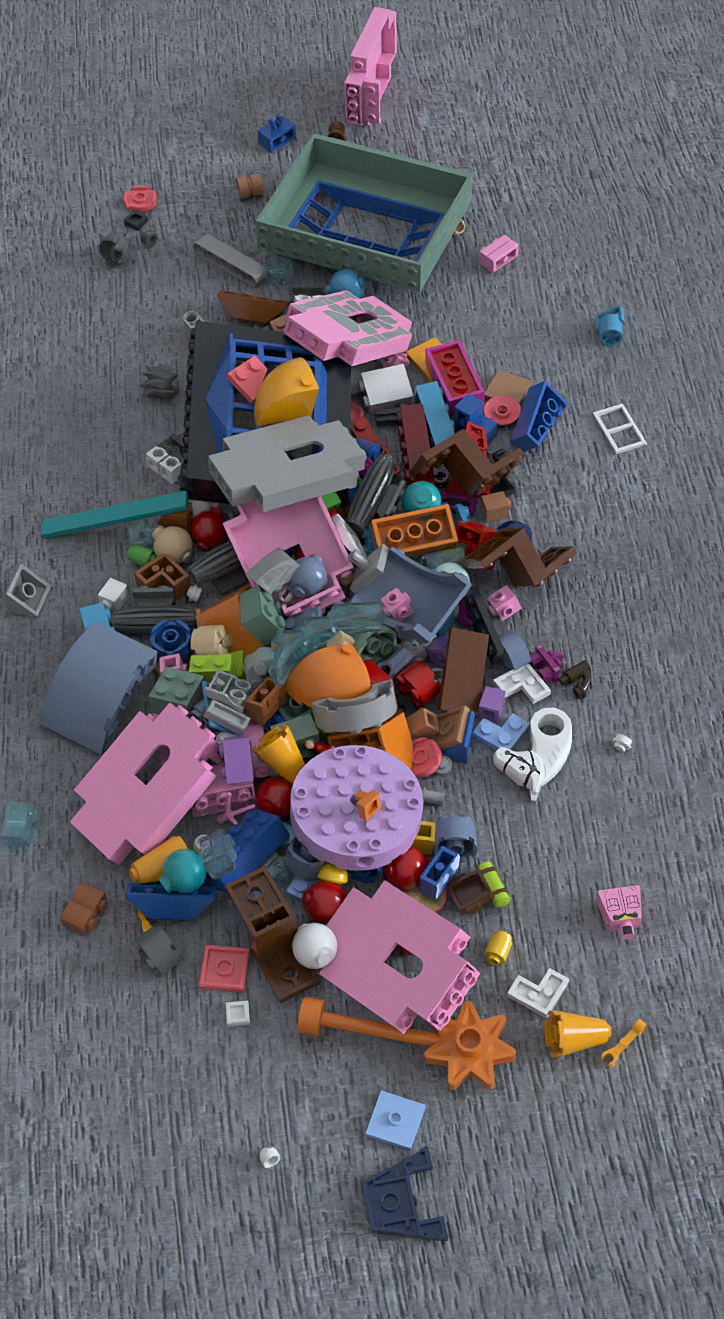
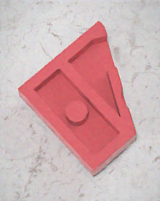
(248, 378)

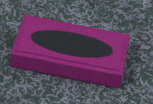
(453, 499)

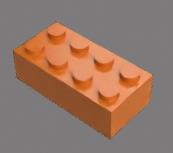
(414, 535)

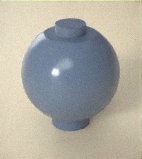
(309, 577)

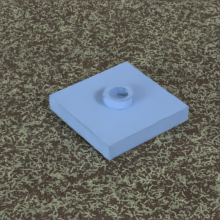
(395, 1120)

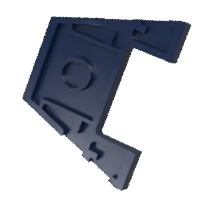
(392, 1203)

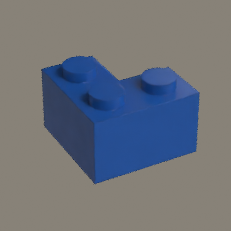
(471, 410)

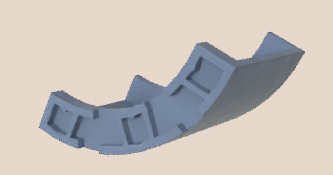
(431, 592)
(95, 685)

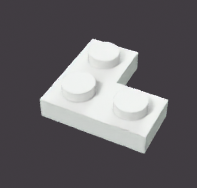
(523, 679)
(539, 998)

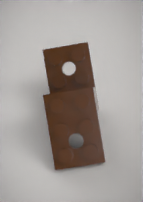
(466, 463)
(518, 557)
(271, 933)

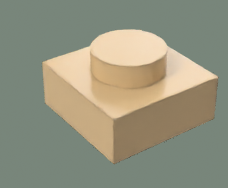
(340, 639)

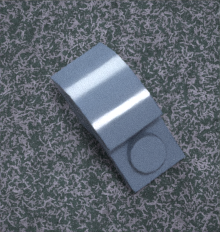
(515, 652)

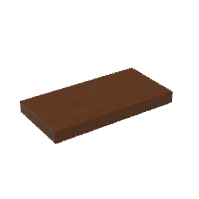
(463, 670)

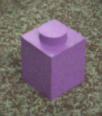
(492, 703)

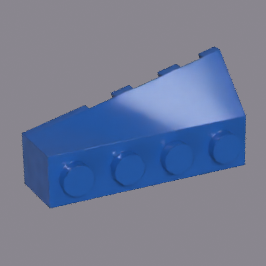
(537, 415)

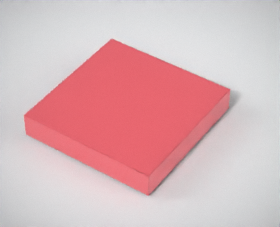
(224, 968)

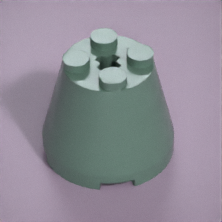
(376, 645)

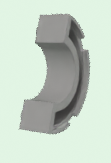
(358, 712)

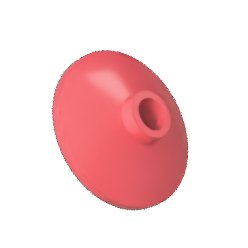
(502, 409)

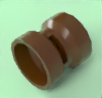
(336, 130)

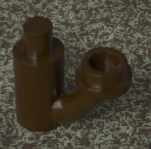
(575, 673)

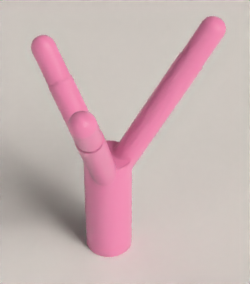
(229, 814)

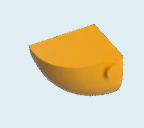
(286, 393)

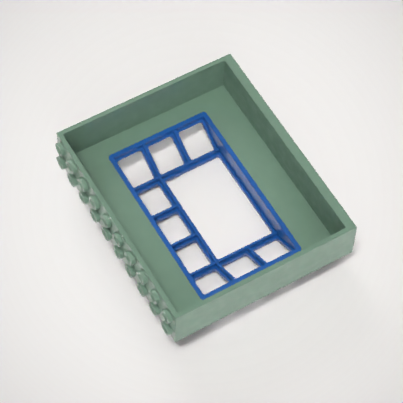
(373, 183)

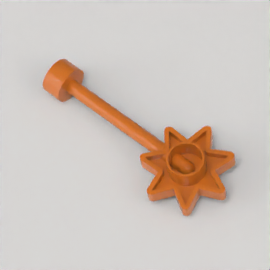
(463, 1045)

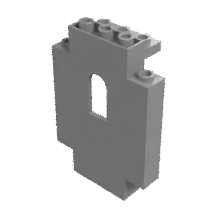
(260, 470)

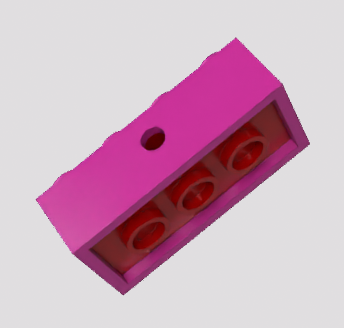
(453, 372)

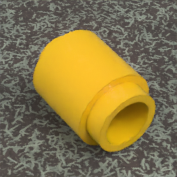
(498, 948)

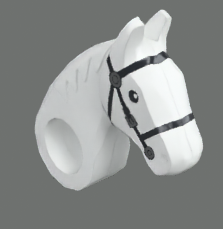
(548, 753)

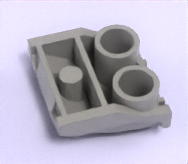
(273, 571)
(229, 690)

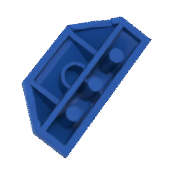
(157, 904)

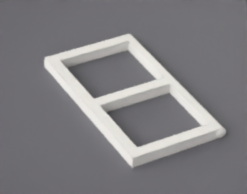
(631, 424)

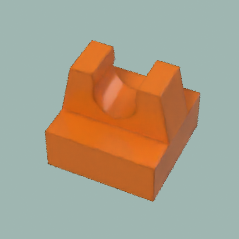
(367, 803)

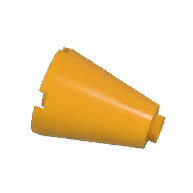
(280, 752)
(149, 867)
(573, 1032)

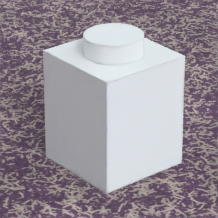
(113, 595)

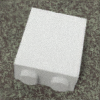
(385, 388)

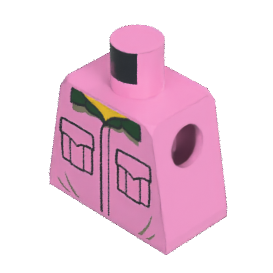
(621, 909)

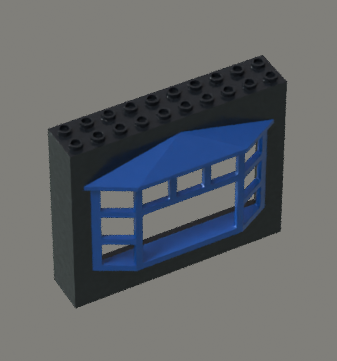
(212, 403)

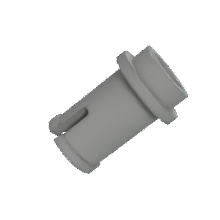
(433, 797)

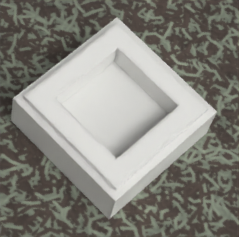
(237, 1013)

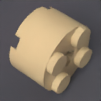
(210, 640)

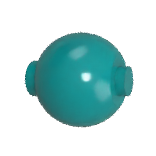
(421, 496)
(183, 871)

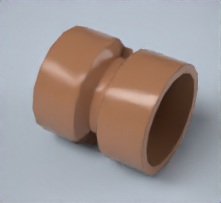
(248, 186)

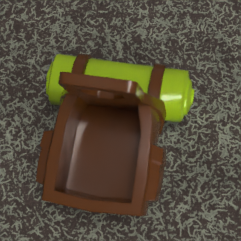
(478, 888)

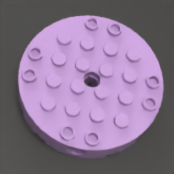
(326, 812)

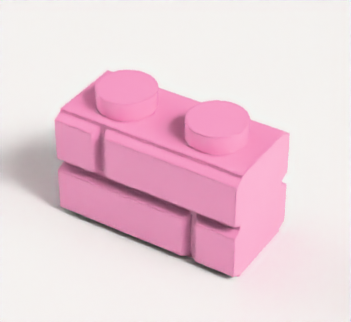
(498, 253)

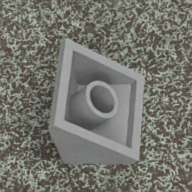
(26, 592)

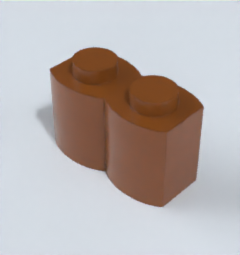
(83, 909)

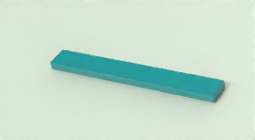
(115, 514)

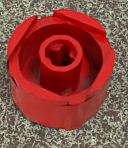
(418, 683)

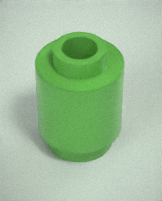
(140, 555)

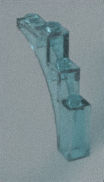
(295, 645)

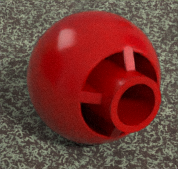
(208, 529)
(274, 796)
(406, 869)
(323, 901)

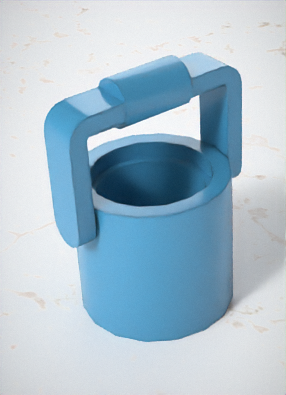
(610, 326)

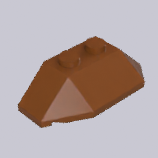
(251, 307)

